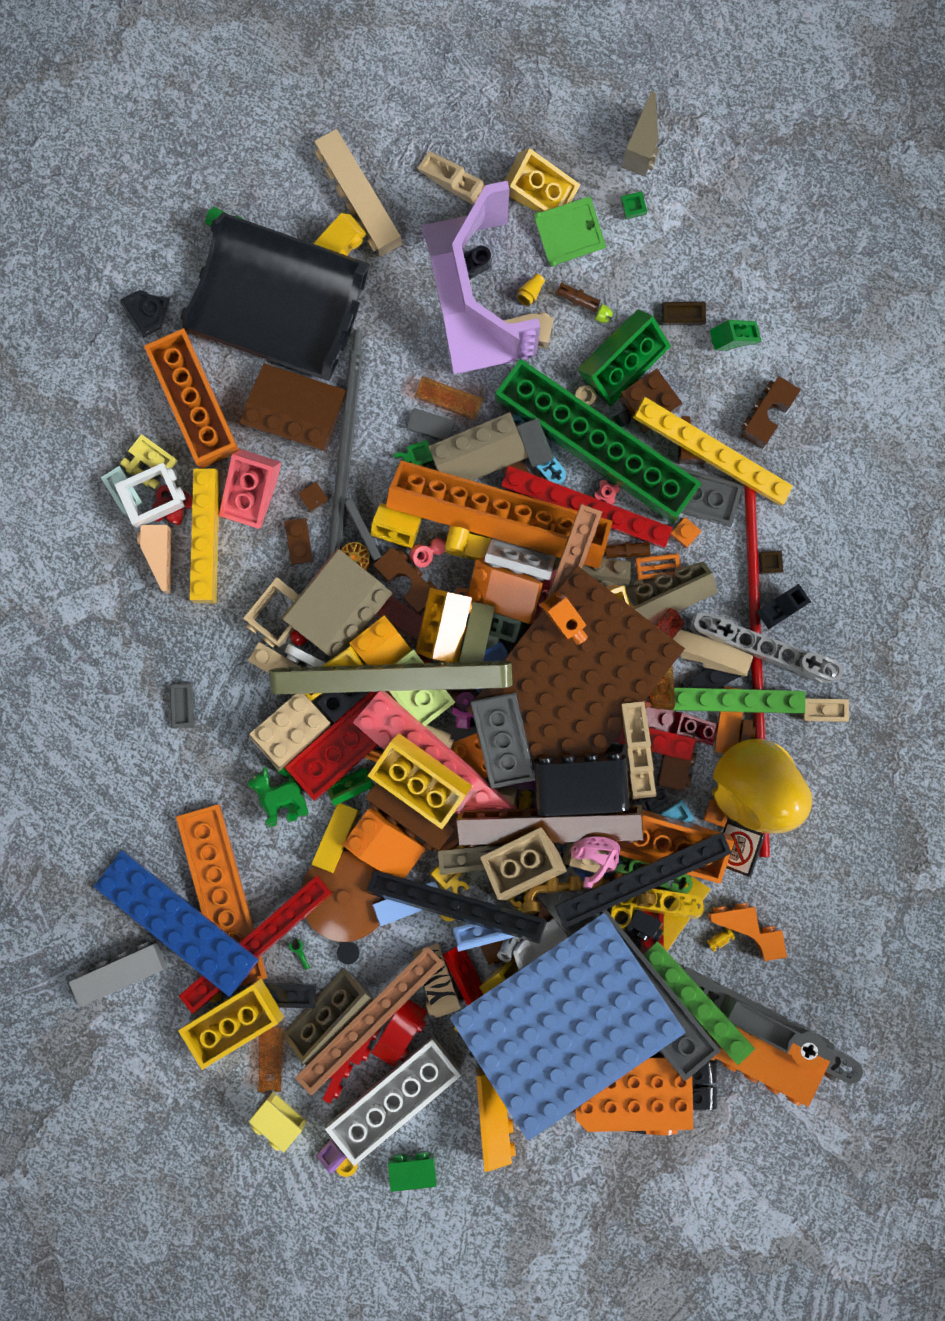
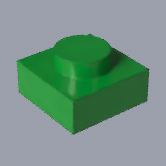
(633, 205)

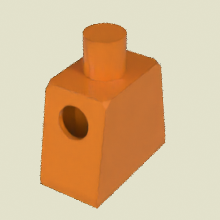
(560, 612)

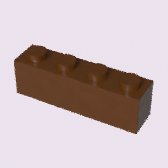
(414, 822)

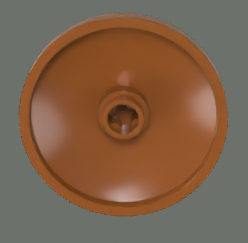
(349, 909)

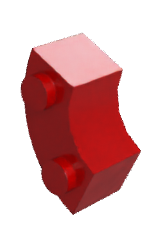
(399, 1032)

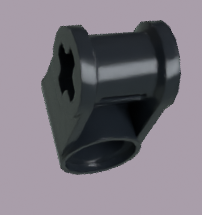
(475, 267)

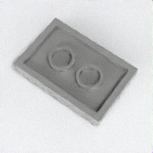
(520, 559)

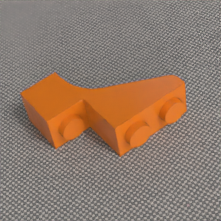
(744, 920)

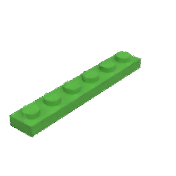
(739, 700)
(699, 1004)

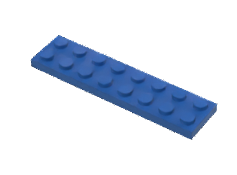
(176, 923)

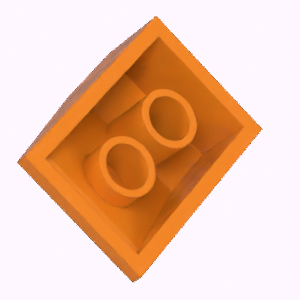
(509, 592)
(384, 844)

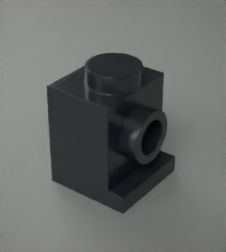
(646, 927)

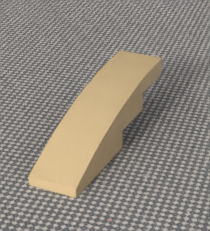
(451, 177)
(713, 653)
(638, 750)

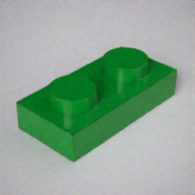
(350, 786)

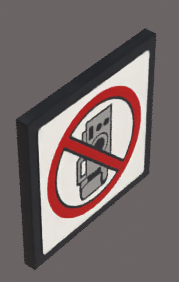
(745, 848)

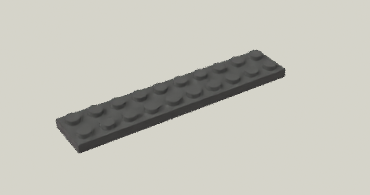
(688, 1051)

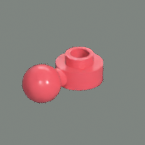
(436, 547)

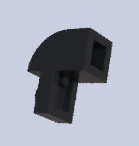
(783, 606)

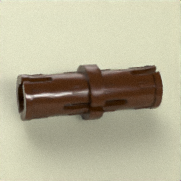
(578, 297)
(628, 550)

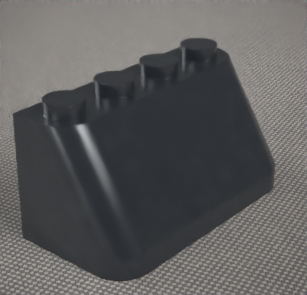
(581, 784)

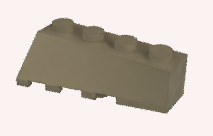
(672, 591)

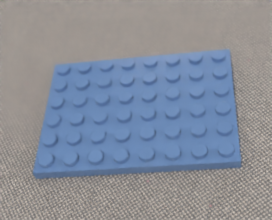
(567, 1026)

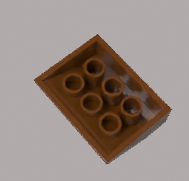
(293, 407)

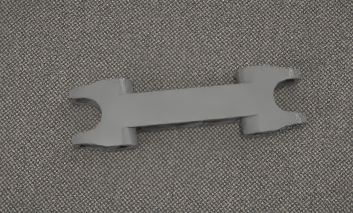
(799, 658)

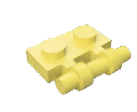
(149, 454)

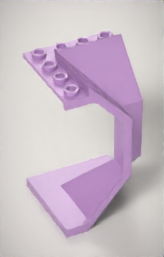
(473, 332)

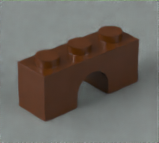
(779, 396)
(393, 565)

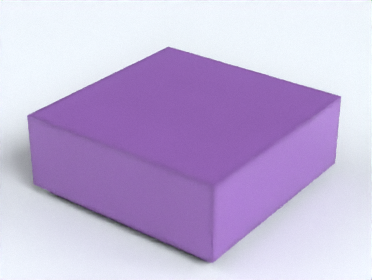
(331, 1156)

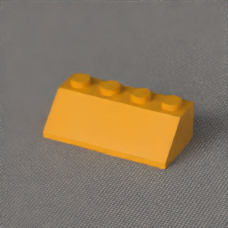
(494, 1125)

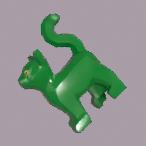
(278, 797)

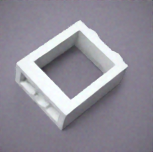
(130, 506)

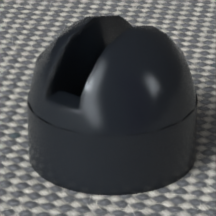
(622, 419)

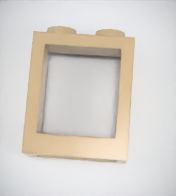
(276, 585)

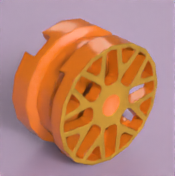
(358, 554)

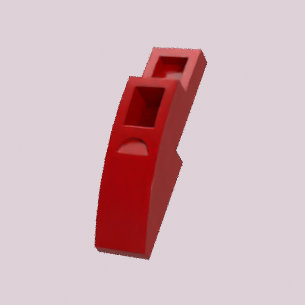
(334, 1088)

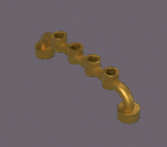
(574, 884)

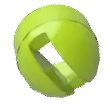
(602, 313)

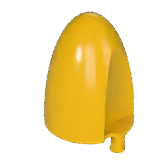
(761, 787)

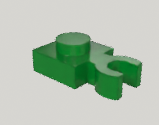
(417, 454)

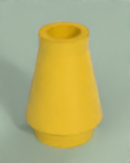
(529, 291)

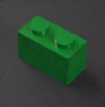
(412, 1171)

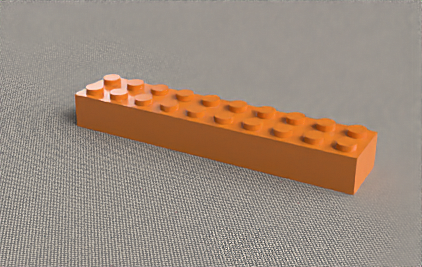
(489, 511)

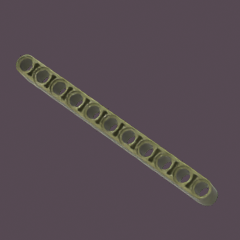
(391, 677)

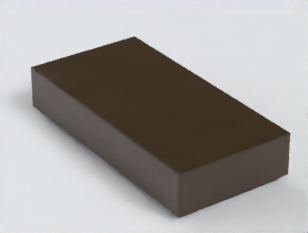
(684, 313)

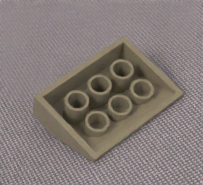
(337, 604)

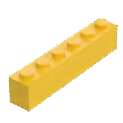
(204, 536)

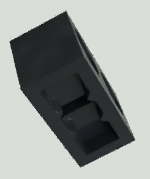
(345, 703)

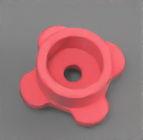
(613, 490)

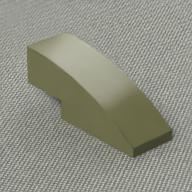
(477, 632)

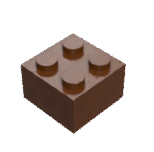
(655, 389)

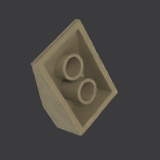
(641, 150)

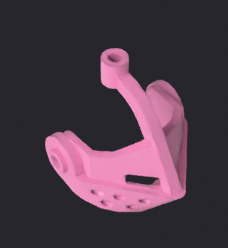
(588, 848)

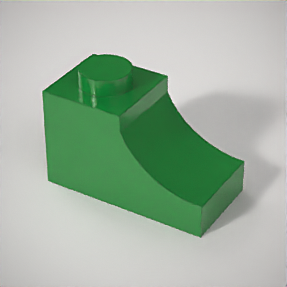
(734, 334)

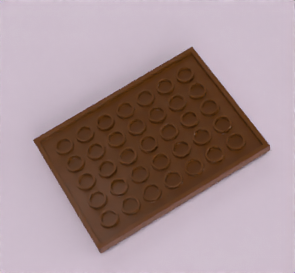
(574, 691)

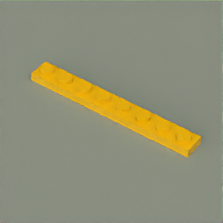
(712, 451)

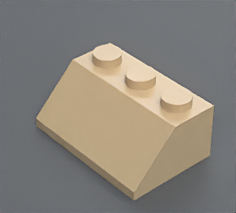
(522, 864)

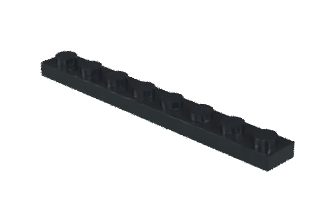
(642, 879)
(457, 906)

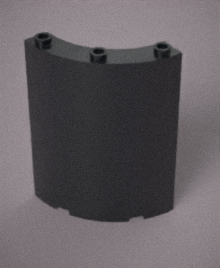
(276, 296)

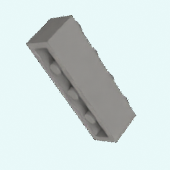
(117, 975)

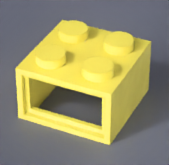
(277, 1122)

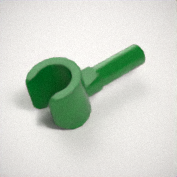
(300, 953)

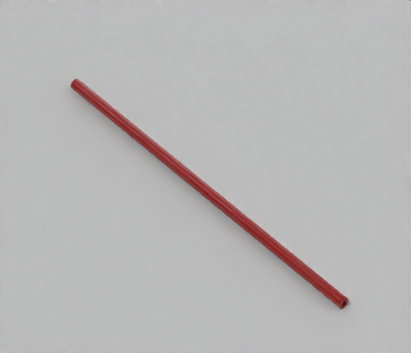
(755, 620)

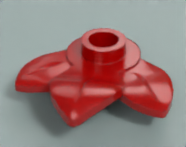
(177, 516)

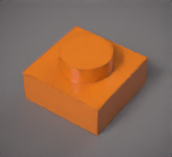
(685, 532)

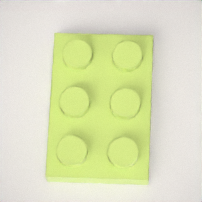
(422, 704)

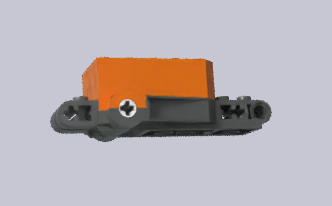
(780, 1052)

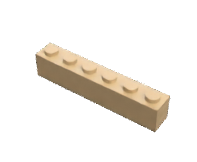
(357, 192)

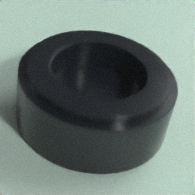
(348, 952)

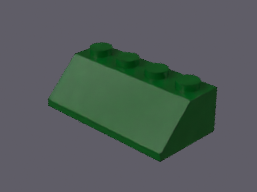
(624, 356)

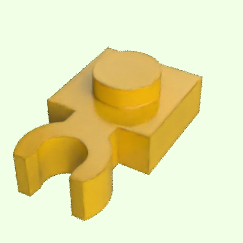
(447, 881)

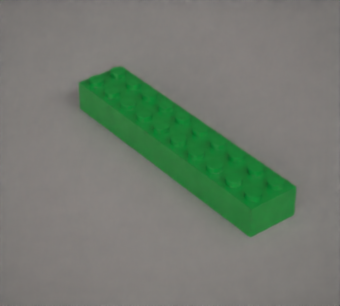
(597, 441)

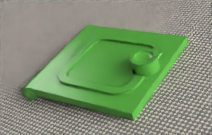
(570, 231)

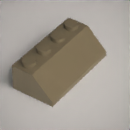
(480, 449)
(333, 1013)

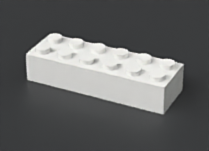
(393, 1100)

